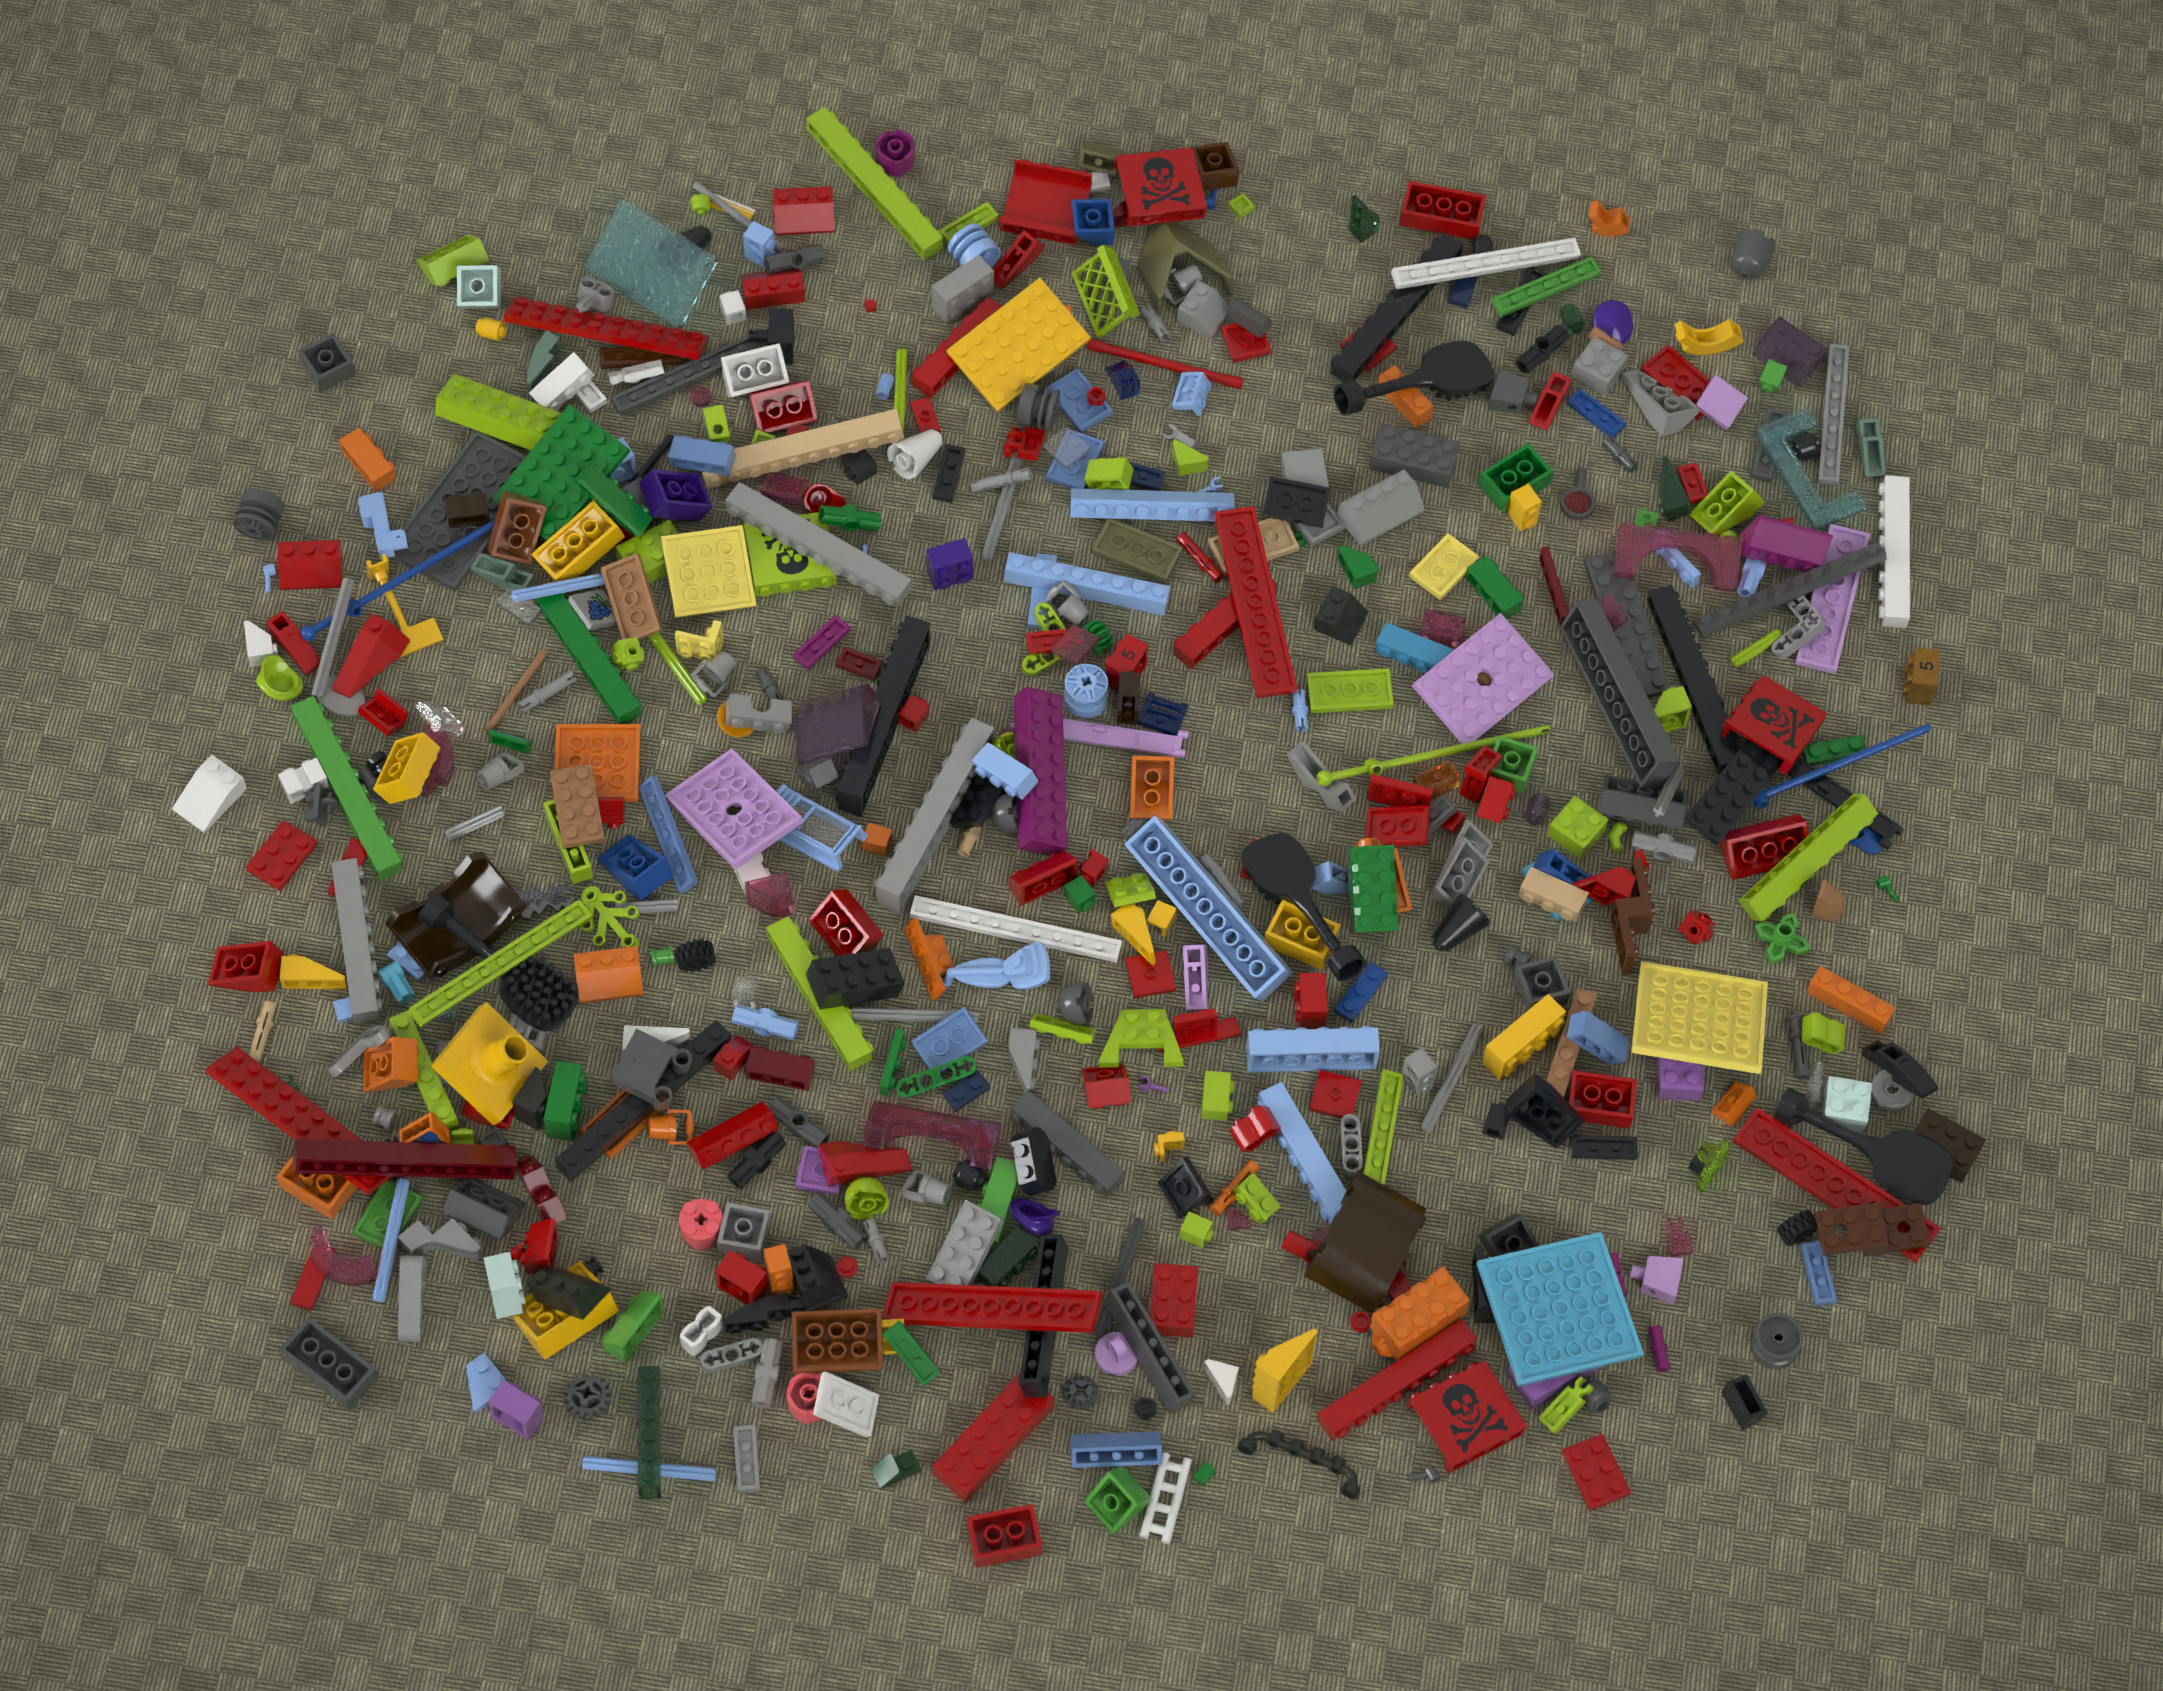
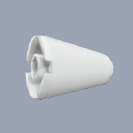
(914, 453)

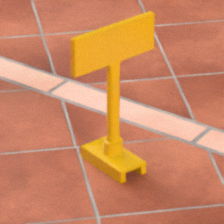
(421, 634)

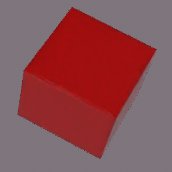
(870, 305)

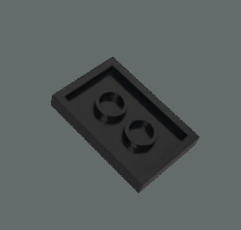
(1296, 502)
(976, 804)

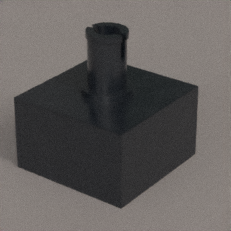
(779, 330)

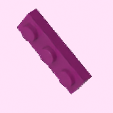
(821, 642)

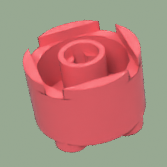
(698, 1212)
(799, 1387)

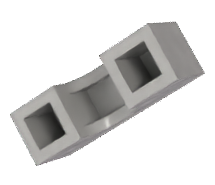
(742, 714)

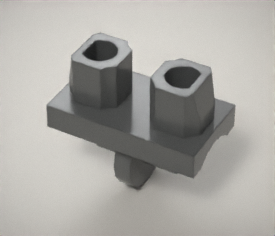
(322, 803)

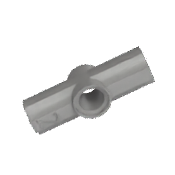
(1664, 847)
(767, 1373)

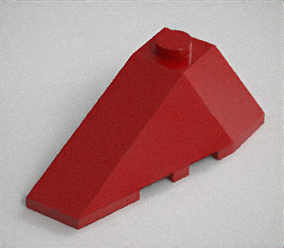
(372, 651)
(849, 1161)

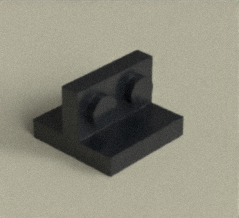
(1184, 1188)

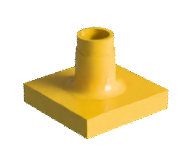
(488, 1063)

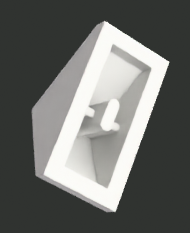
(1223, 1378)

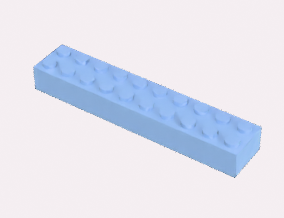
(1208, 908)

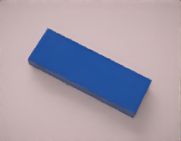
(1596, 413)

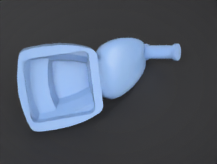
(1024, 969)

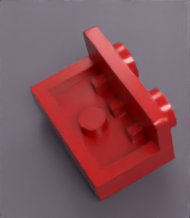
(384, 713)

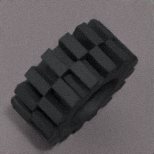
(695, 955)
(1797, 1227)

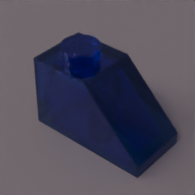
(1124, 379)

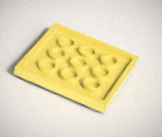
(708, 571)

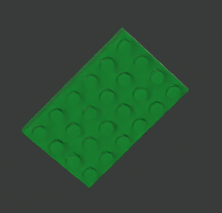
(555, 462)

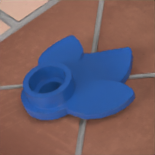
(1867, 841)

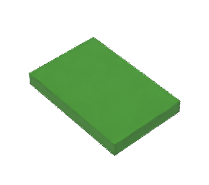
(375, 1219)

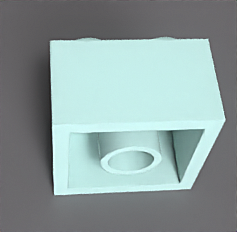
(479, 287)
(1847, 1102)
(504, 1285)

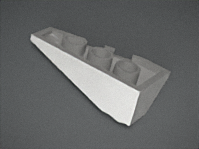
(1661, 407)

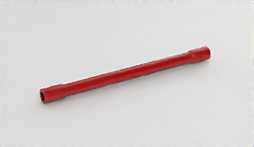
(1105, 348)

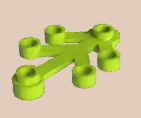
(608, 915)

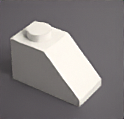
(258, 644)

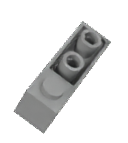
(1021, 1054)

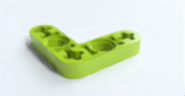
(1041, 619)

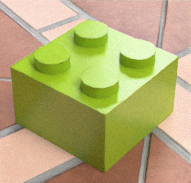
(1577, 827)

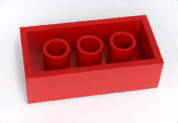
(1442, 210)

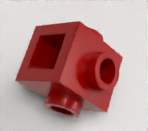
(1697, 927)

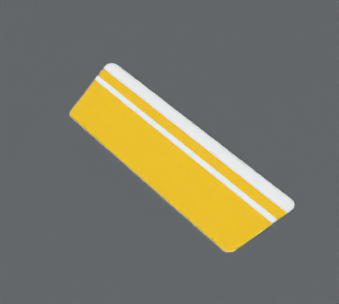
(744, 210)

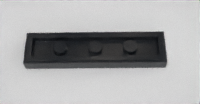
(1512, 321)

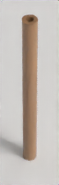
(516, 691)

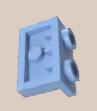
(1192, 392)

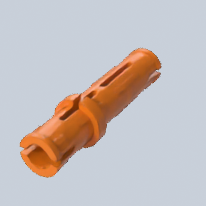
(1226, 1194)

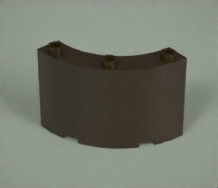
(481, 903)
(1366, 1243)

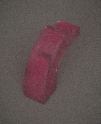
(444, 765)
(337, 1269)

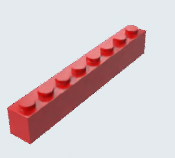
(1397, 1379)

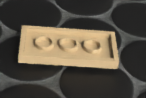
(1276, 537)

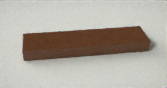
(629, 356)

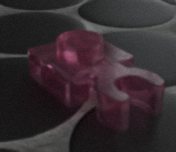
(1678, 1240)

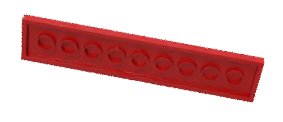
(606, 328)
(1255, 602)
(283, 1105)
(1816, 1170)
(993, 1307)

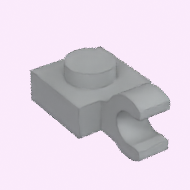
(1182, 437)

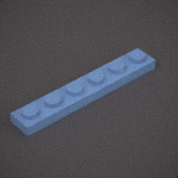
(668, 834)

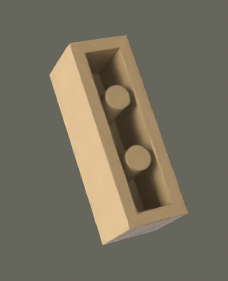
(1553, 894)

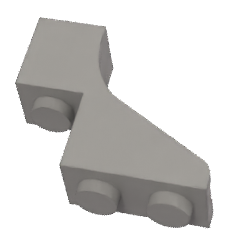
(1307, 766)
(451, 1238)

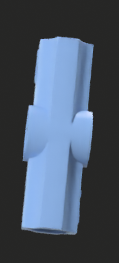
(1751, 574)
(765, 1022)

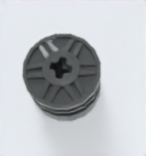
(1038, 407)
(258, 514)

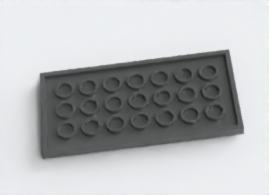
(479, 467)

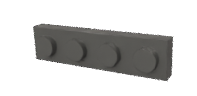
(1763, 464)

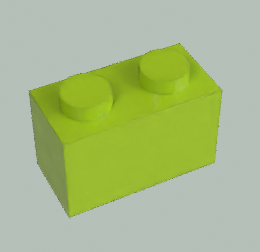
(1109, 473)
(1216, 1095)

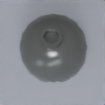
(1005, 814)
(1075, 1003)

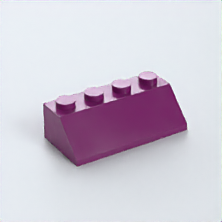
(1785, 544)

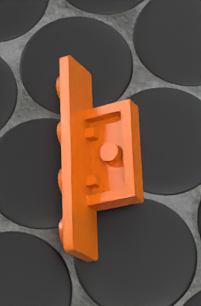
(931, 957)

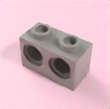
(1419, 1071)

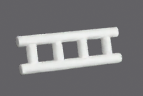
(1153, 1505)

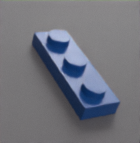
(1361, 992)

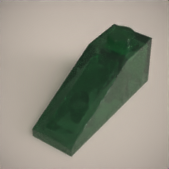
(1362, 221)
(1673, 498)

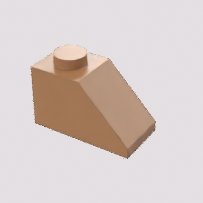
(1828, 903)

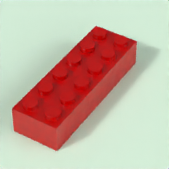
(991, 1440)

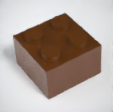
(1216, 166)

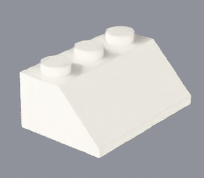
(754, 370)

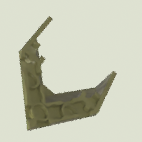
(1159, 251)

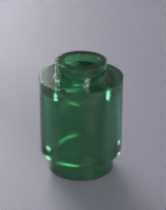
(1572, 318)

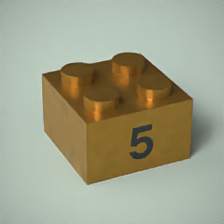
(1921, 676)

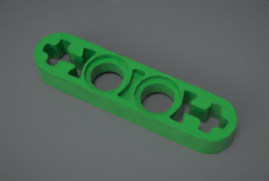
(937, 1081)

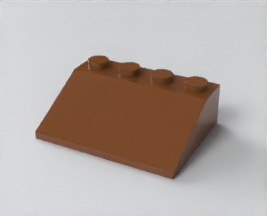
(837, 1341)

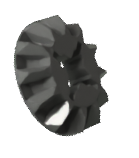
(1079, 1401)

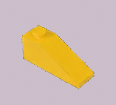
(1131, 924)
(303, 973)

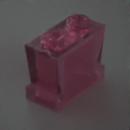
(1443, 628)

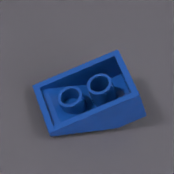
(636, 866)

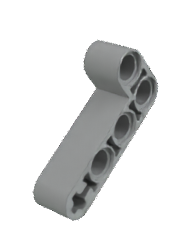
(411, 1289)

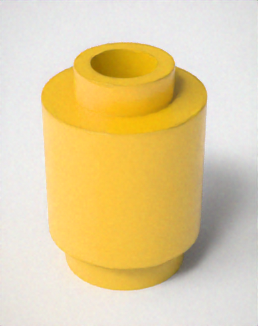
(491, 328)

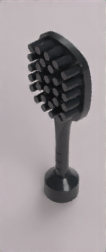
(1447, 368)
(1287, 873)
(529, 990)
(1901, 1162)

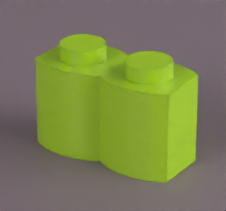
(1823, 1033)

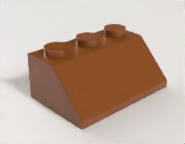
(516, 528)

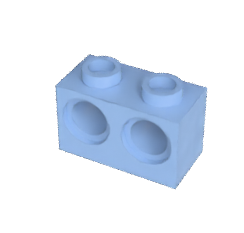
(758, 243)

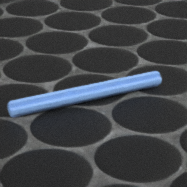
(557, 587)
(391, 1240)
(631, 1467)

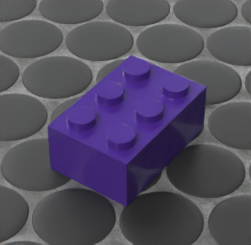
(675, 495)

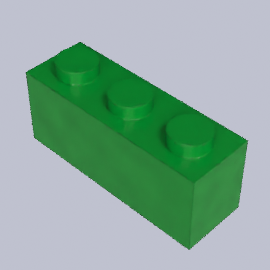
(1494, 587)

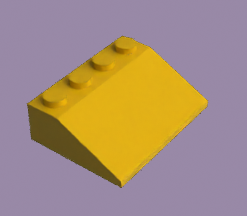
(552, 1329)
(1282, 1369)

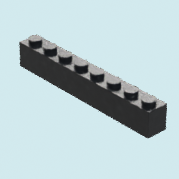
(1040, 1344)

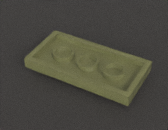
(1137, 550)

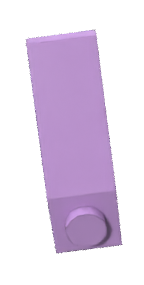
(1196, 976)

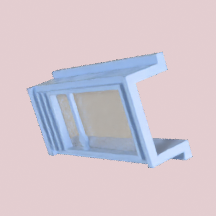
(822, 833)

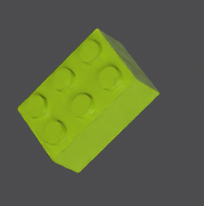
(650, 549)

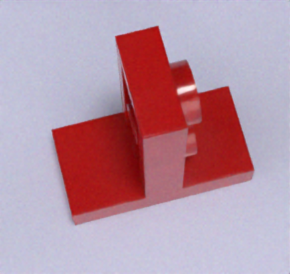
(1478, 773)

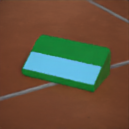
(510, 741)

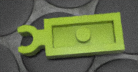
(1565, 1406)

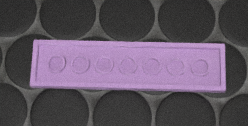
(1833, 604)

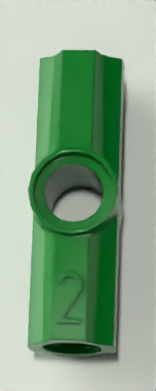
(850, 518)

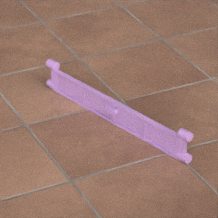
(1124, 738)

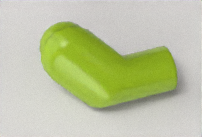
(1614, 836)

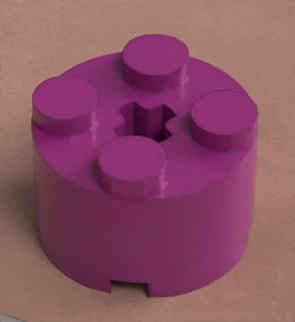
(895, 152)

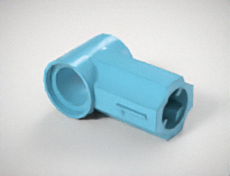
(394, 978)

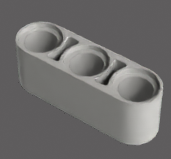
(1350, 1137)

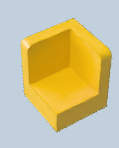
(1162, 916)

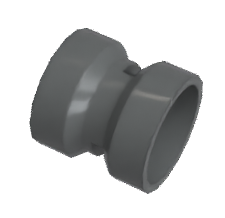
(1516, 957)

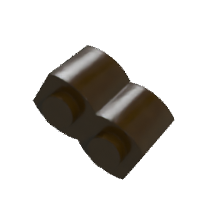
(467, 510)

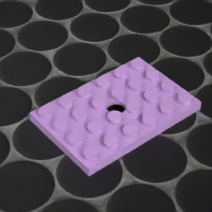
(1466, 705)
(729, 782)

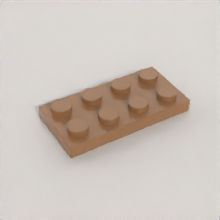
(631, 598)
(577, 806)

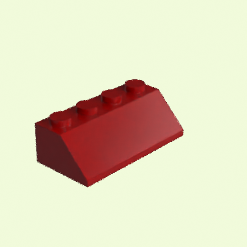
(1761, 845)

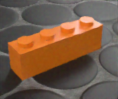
(1850, 1000)

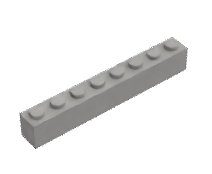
(355, 940)

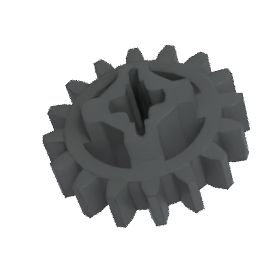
(595, 1399)

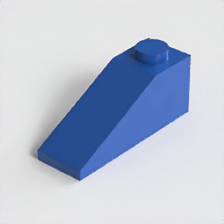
(1560, 867)

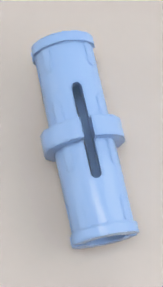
(1300, 710)

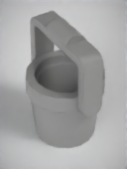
(1184, 281)
(1073, 608)
(717, 670)
(497, 771)
(930, 1189)

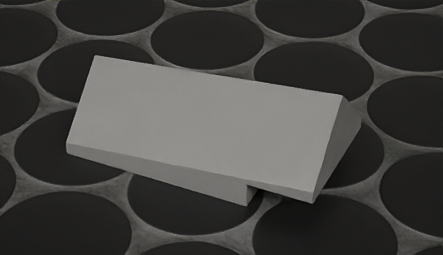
(1464, 865)

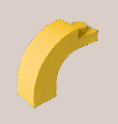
(1709, 340)

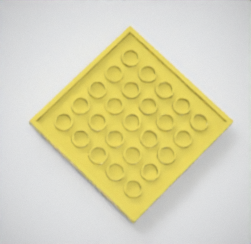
(1700, 1017)

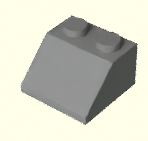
(1203, 310)

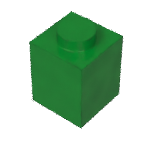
(1080, 894)

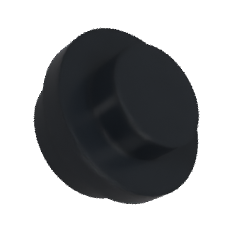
(1145, 1408)

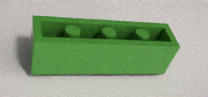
(1000, 1192)

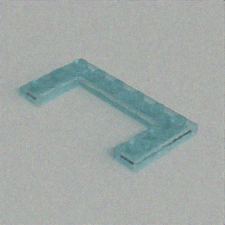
(1819, 514)

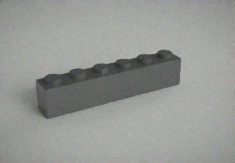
(1069, 1144)
(1149, 1347)

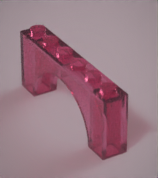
(1717, 553)
(895, 1121)

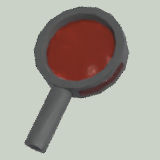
(1577, 501)

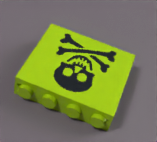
(781, 567)

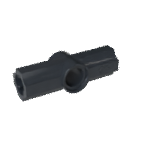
(1535, 355)
(756, 1159)

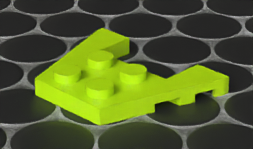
(1141, 1031)

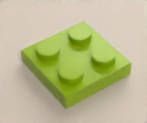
(1130, 889)

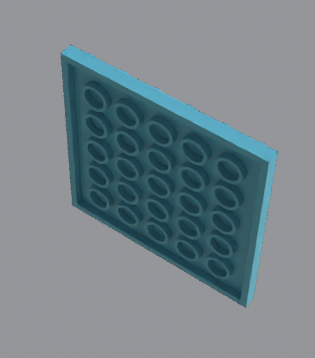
(1559, 1309)

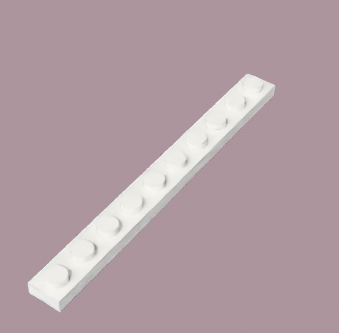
(1485, 263)
(1015, 928)

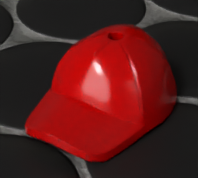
(825, 495)

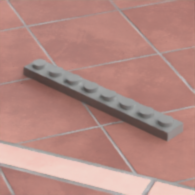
(1833, 414)

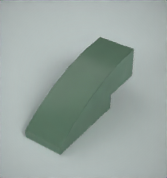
(542, 359)
(1871, 447)
(502, 573)

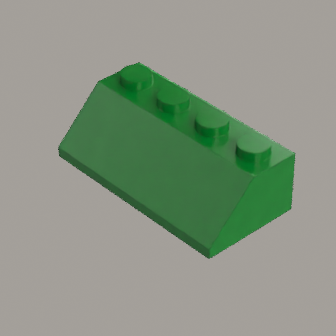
(613, 500)

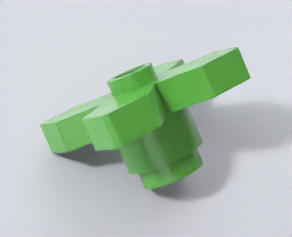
(1782, 938)

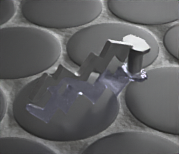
(545, 898)

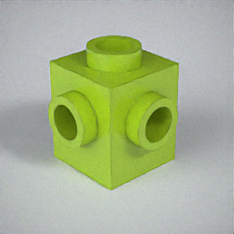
(628, 654)

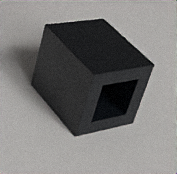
(1496, 1121)

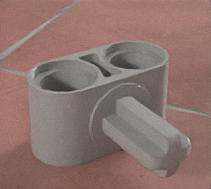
(594, 294)

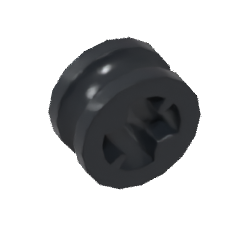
(594, 1266)

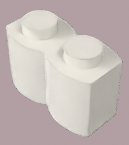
(696, 1334)

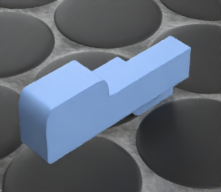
(375, 516)

